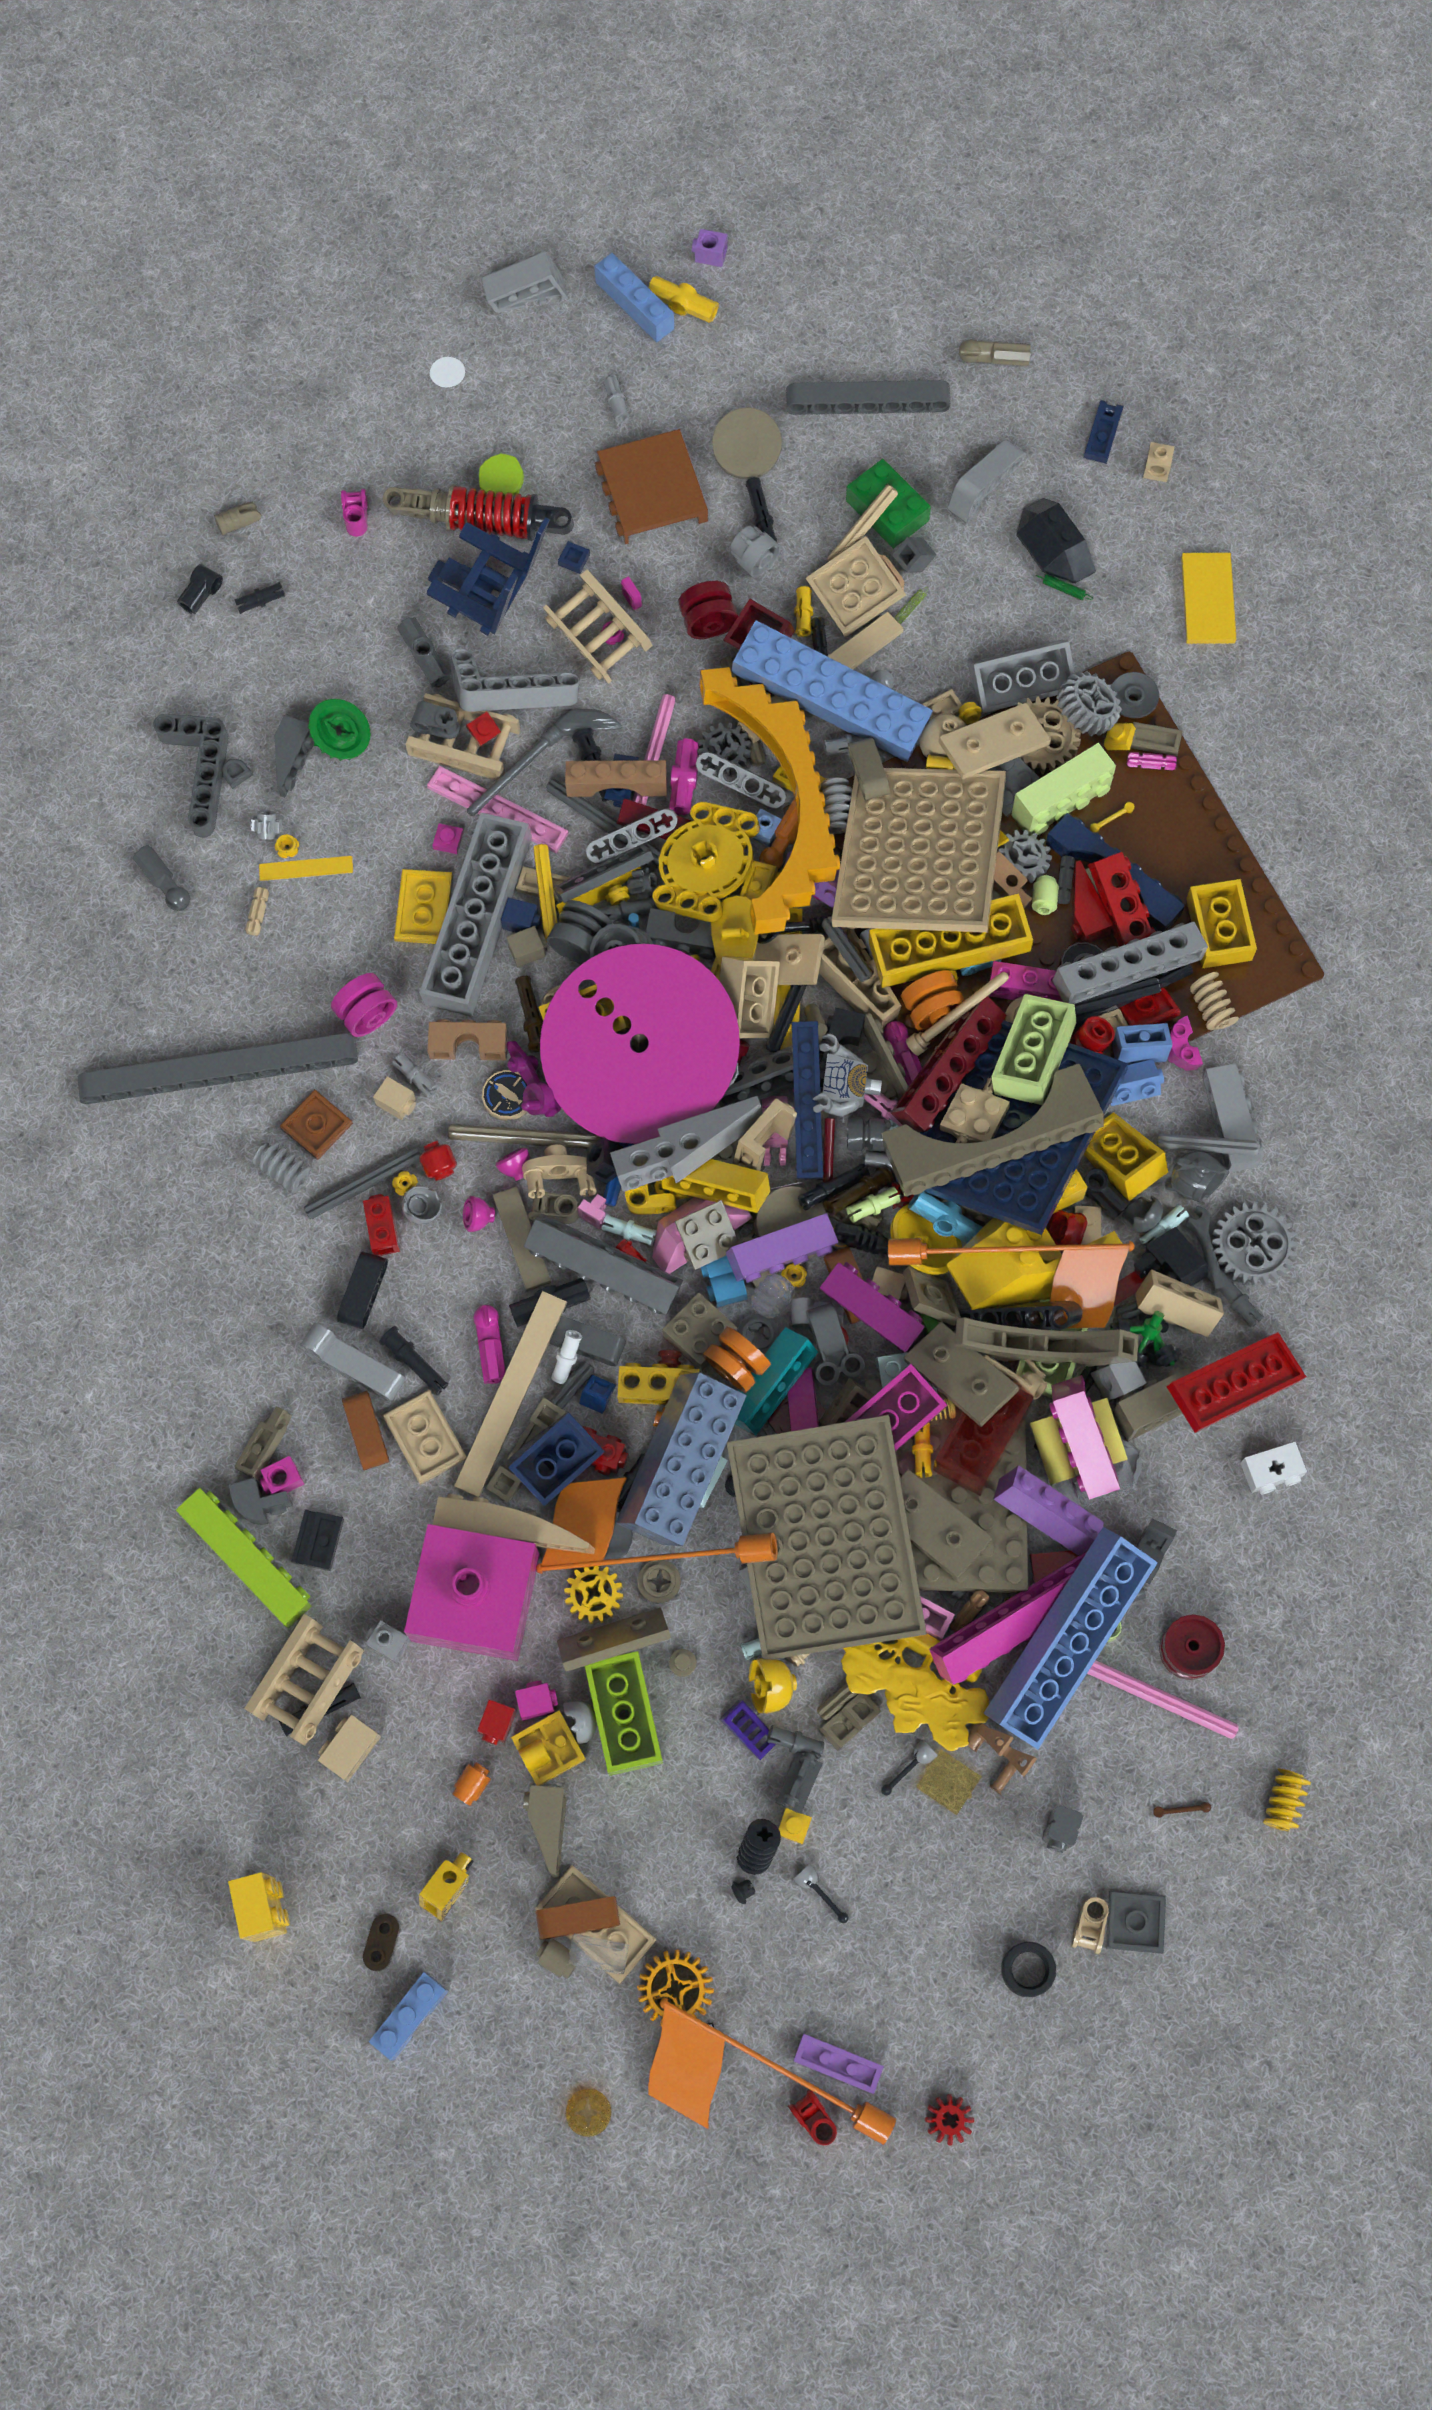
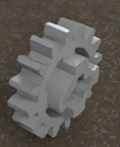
(1027, 854)

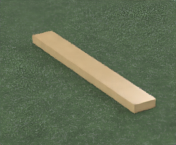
(855, 651)
(510, 1394)

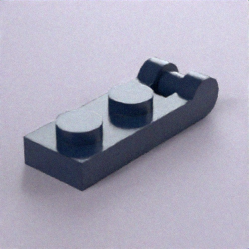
(1103, 432)

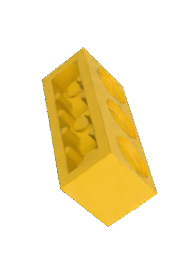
(645, 1392)

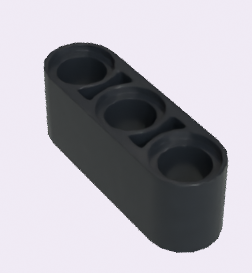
(362, 1290)

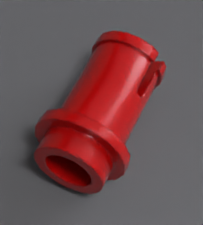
(626, 1246)

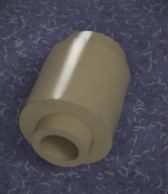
(555, 1958)

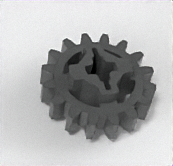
(717, 741)

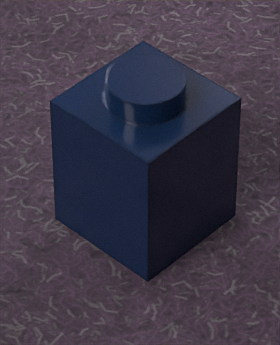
(520, 916)

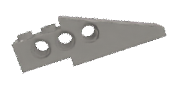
(684, 1145)

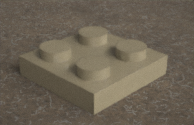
(931, 1296)

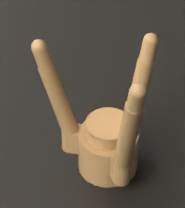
(1030, 1382)

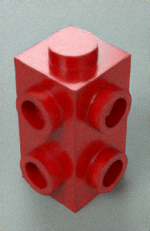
(614, 1454)

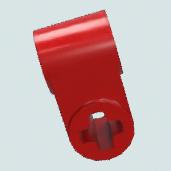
(813, 2116)

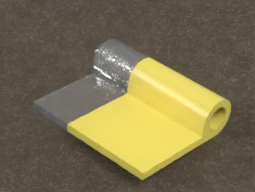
(1057, 1464)

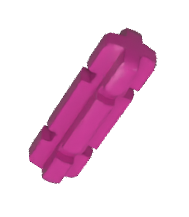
(1152, 761)

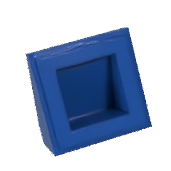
(597, 1394)

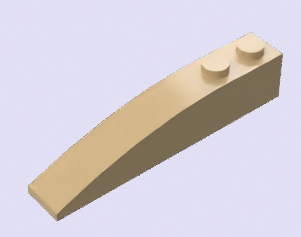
(504, 1522)

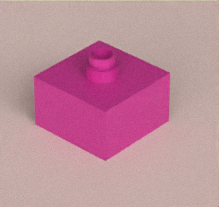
(472, 1592)

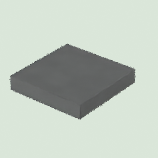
(1136, 1922)

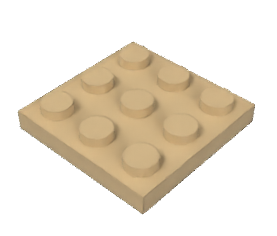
(855, 586)

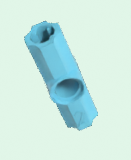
(945, 1216)

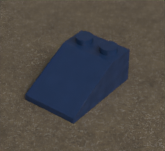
(554, 1458)

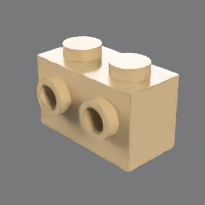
(348, 1747)

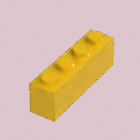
(725, 1182)

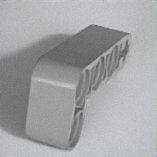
(984, 479)
(349, 1362)

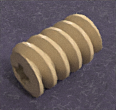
(1211, 1002)

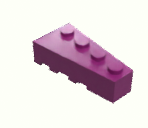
(872, 1307)

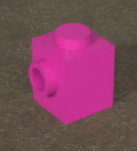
(536, 1700)

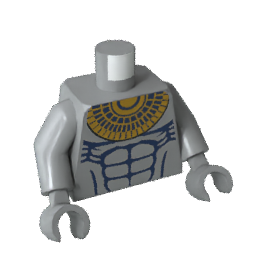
(844, 1080)

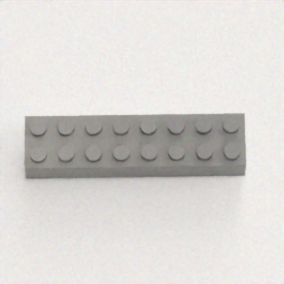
(475, 914)

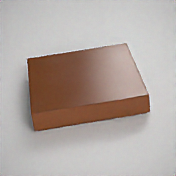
(316, 1124)

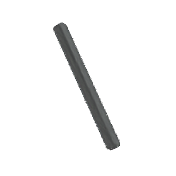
(595, 815)

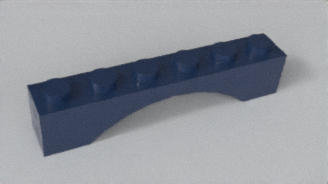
(1075, 840)

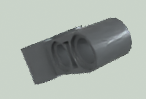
(831, 1344)

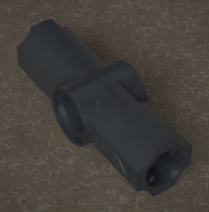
(571, 1292)

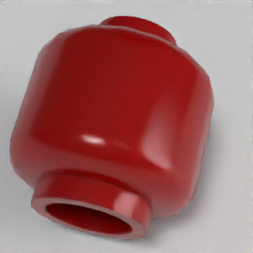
(438, 1161)

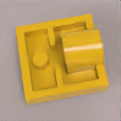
(548, 1748)

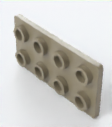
(881, 1062)

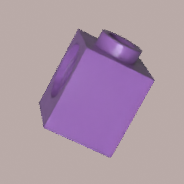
(710, 247)

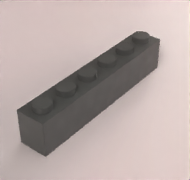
(603, 1264)

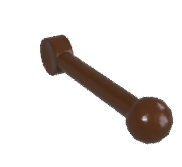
(1204, 1807)

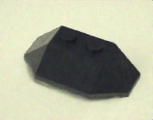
(1055, 541)

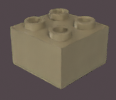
(696, 1329)

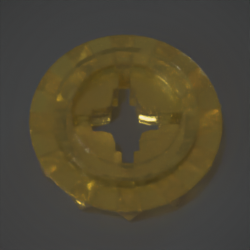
(598, 2122)

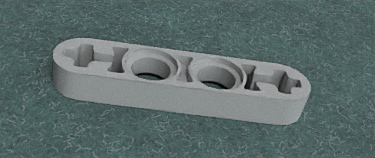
(742, 776)
(633, 838)

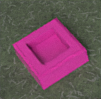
(631, 593)

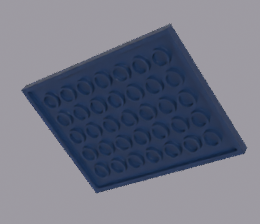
(1028, 1187)

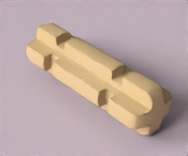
(257, 911)

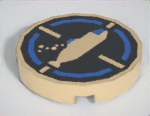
(504, 1095)

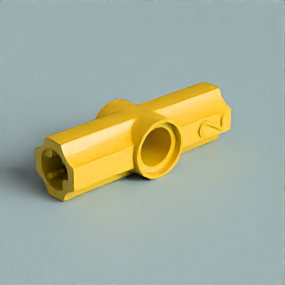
(684, 299)

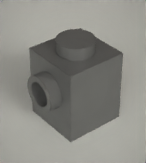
(914, 554)

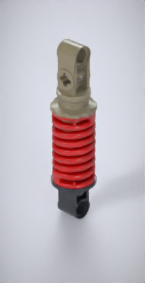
(485, 511)

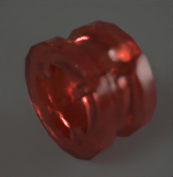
(670, 1358)

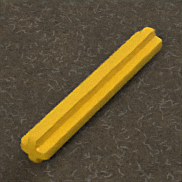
(545, 888)

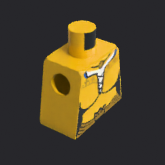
(440, 1896)

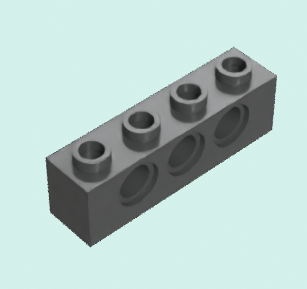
(762, 1078)

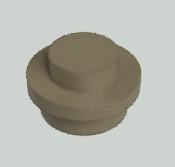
(682, 1662)

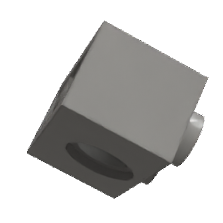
(1117, 1379)

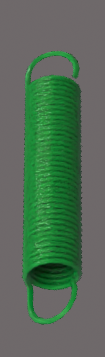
(1064, 587)

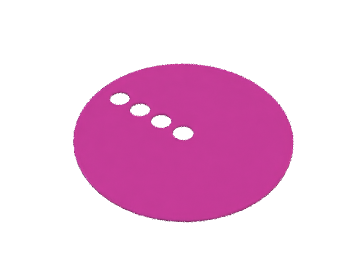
(688, 1052)

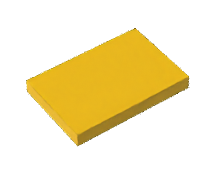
(422, 905)

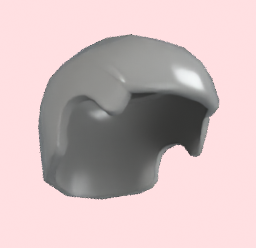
(421, 1205)
(585, 1719)

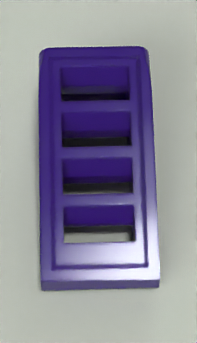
(727, 1718)

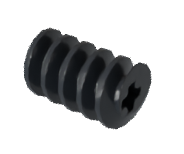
(758, 1846)

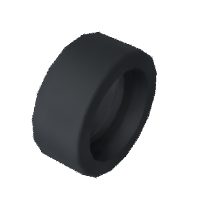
(1050, 1969)

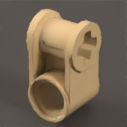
(1090, 1927)

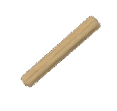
(865, 521)

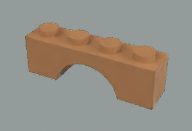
(589, 777)

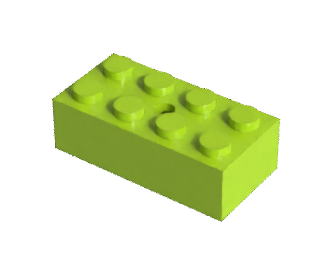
(619, 1686)

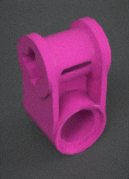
(355, 508)

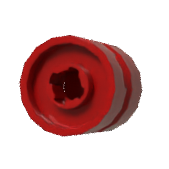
(1094, 1034)

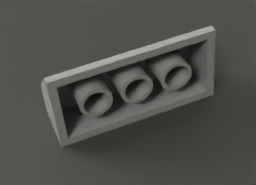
(1020, 675)

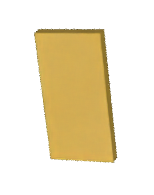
(1208, 598)

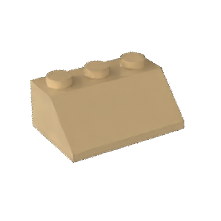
(753, 993)

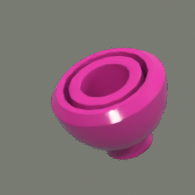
(512, 1163)
(477, 1214)

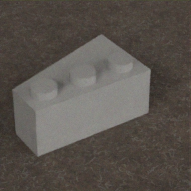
(524, 283)

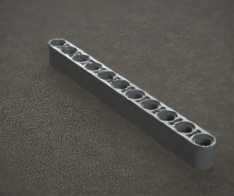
(217, 1068)

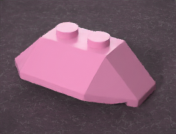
(668, 1243)

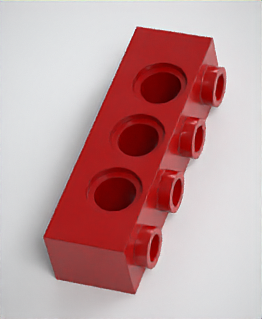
(1111, 897)

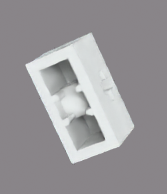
(1285, 1458)

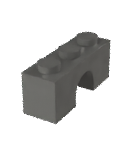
(663, 932)

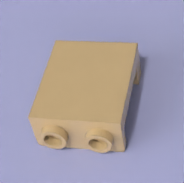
(776, 1119)

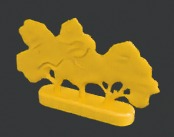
(917, 1692)

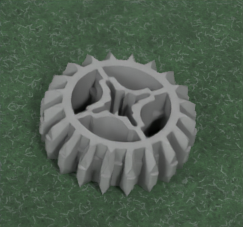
(1089, 703)

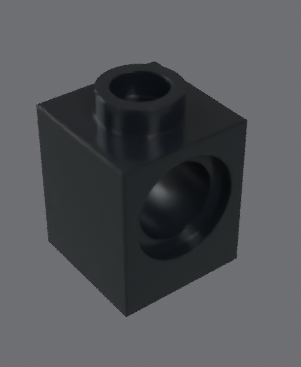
(600, 1161)

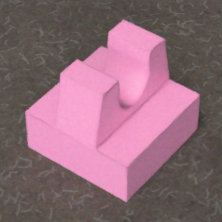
(593, 1212)

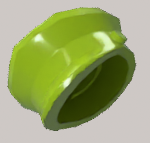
(501, 474)

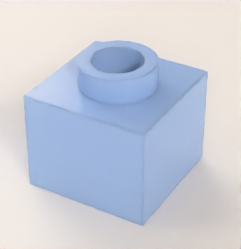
(767, 833)

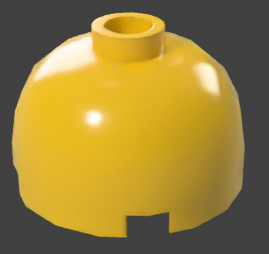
(772, 1685)

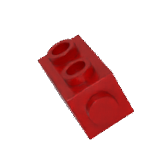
(381, 1225)

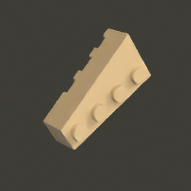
(861, 996)

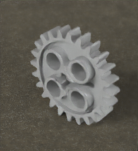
(1237, 1259)

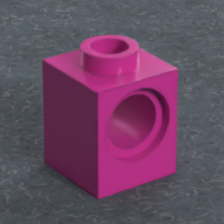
(285, 1466)

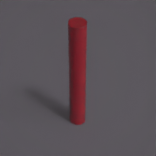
(828, 1153)

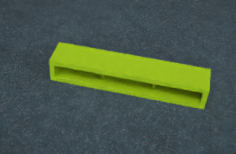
(244, 1558)

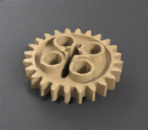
(1067, 742)

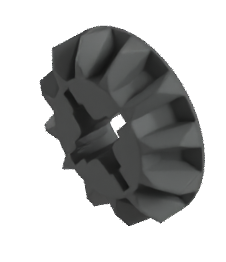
(756, 1322)

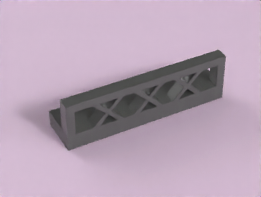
(604, 873)

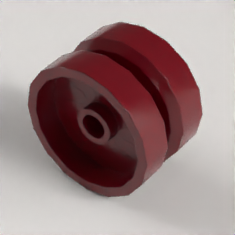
(707, 609)
(1180, 1658)

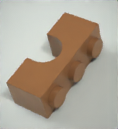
(447, 1036)

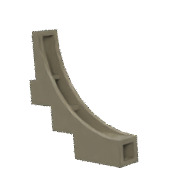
(1047, 1346)

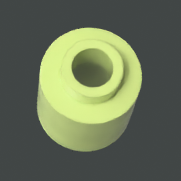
(1045, 895)

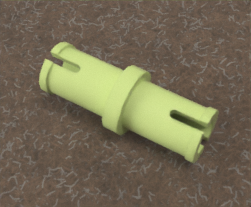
(873, 1204)

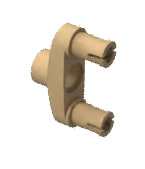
(557, 1165)

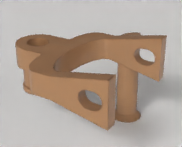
(981, 1733)

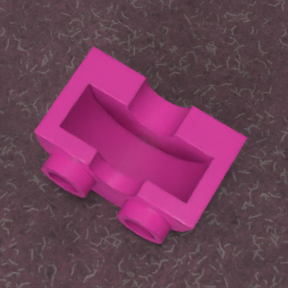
(1182, 1053)

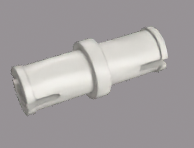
(566, 1356)

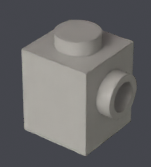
(387, 1641)

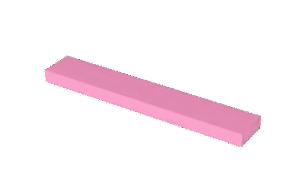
(466, 793)

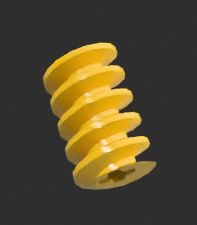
(1287, 1800)

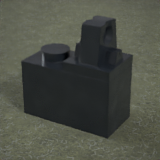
(1173, 1257)

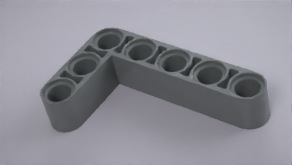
(205, 766)

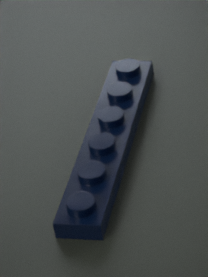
(806, 1087)

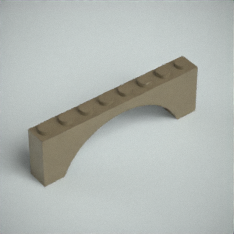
(927, 1162)

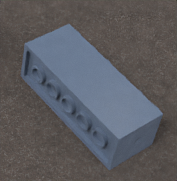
(681, 1459)

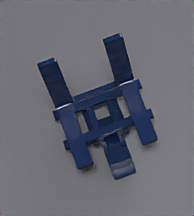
(478, 582)

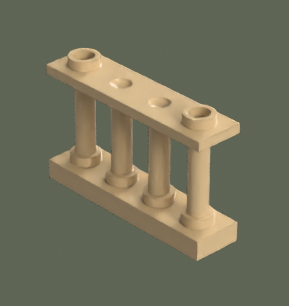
(620, 621)
(467, 759)
(288, 1660)

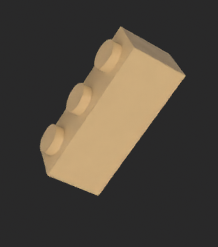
(1179, 1303)

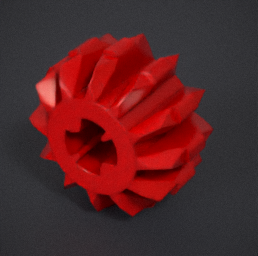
(951, 2109)

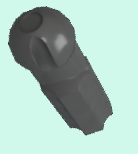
(161, 877)

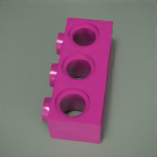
(1024, 981)

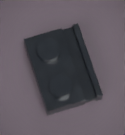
(317, 1540)

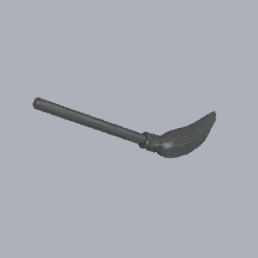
(564, 726)

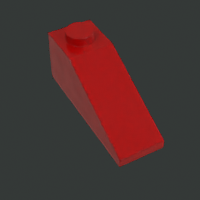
(1089, 915)

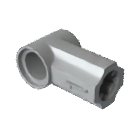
(798, 1312)

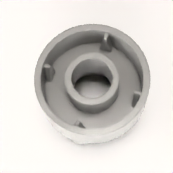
(754, 550)

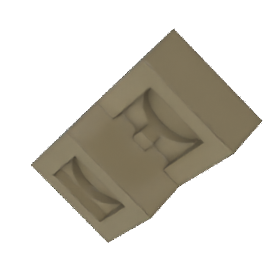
(850, 1720)

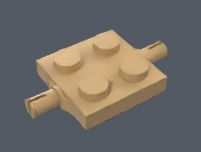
(974, 1114)

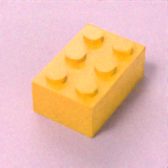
(1223, 922)
(258, 1907)

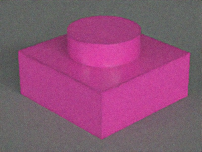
(448, 838)

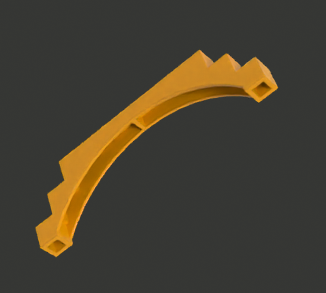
(783, 732)

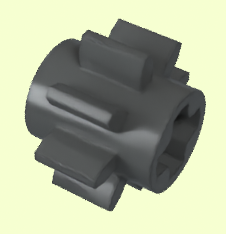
(642, 883)

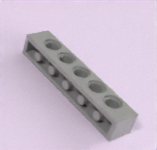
(1122, 973)

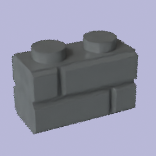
(1062, 1828)

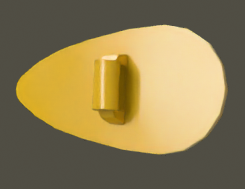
(734, 931)

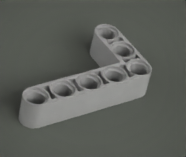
(511, 691)

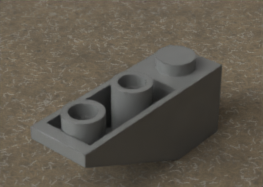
(291, 746)

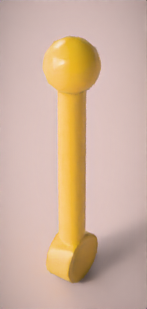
(1128, 808)

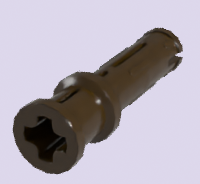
(533, 1022)
(866, 1186)

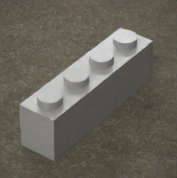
(1231, 1113)

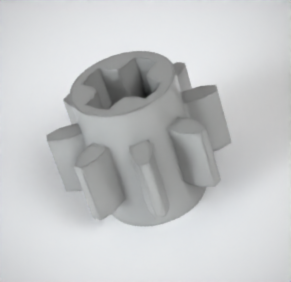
(266, 824)

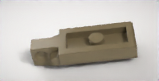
(263, 1443)

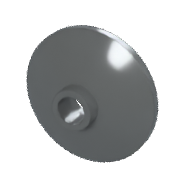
(1138, 686)

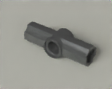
(429, 662)

